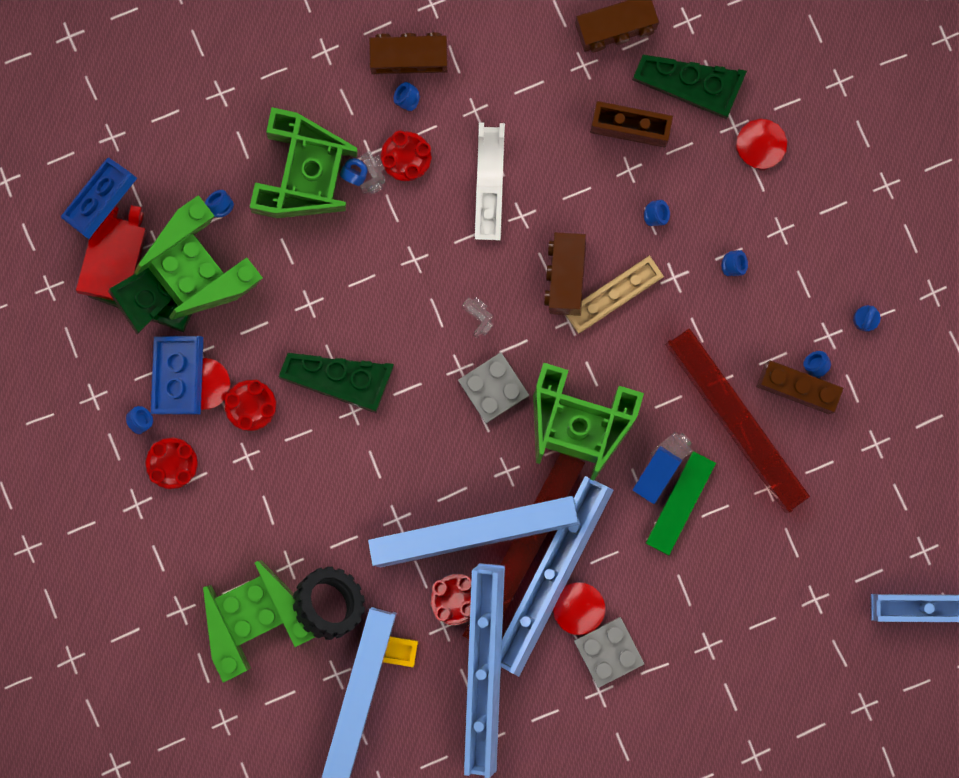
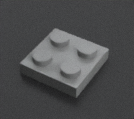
(493, 387)
(609, 652)

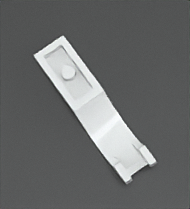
(489, 182)

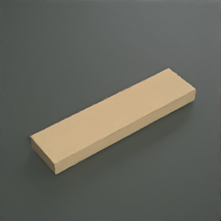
(616, 294)

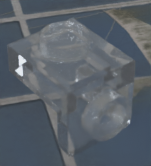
(374, 168)
(478, 310)
(676, 445)

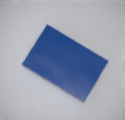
(98, 197)
(177, 375)

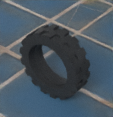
(348, 589)

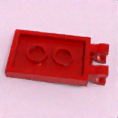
(112, 253)

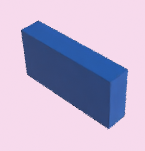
(657, 475)

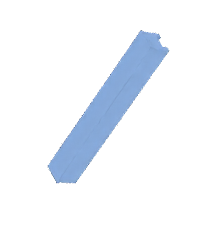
(474, 532)
(552, 577)
(914, 608)
(484, 669)
(359, 694)

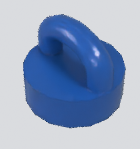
(406, 96)
(352, 175)
(219, 203)
(657, 213)
(734, 263)
(866, 318)
(817, 364)
(139, 419)

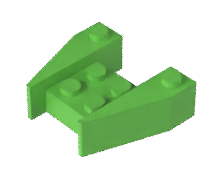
(309, 169)
(189, 270)
(578, 425)
(247, 614)

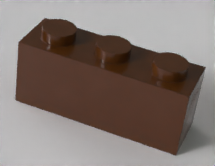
(616, 24)
(408, 54)
(631, 124)
(566, 274)
(799, 387)

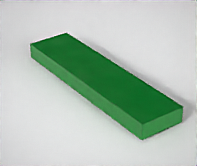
(680, 503)

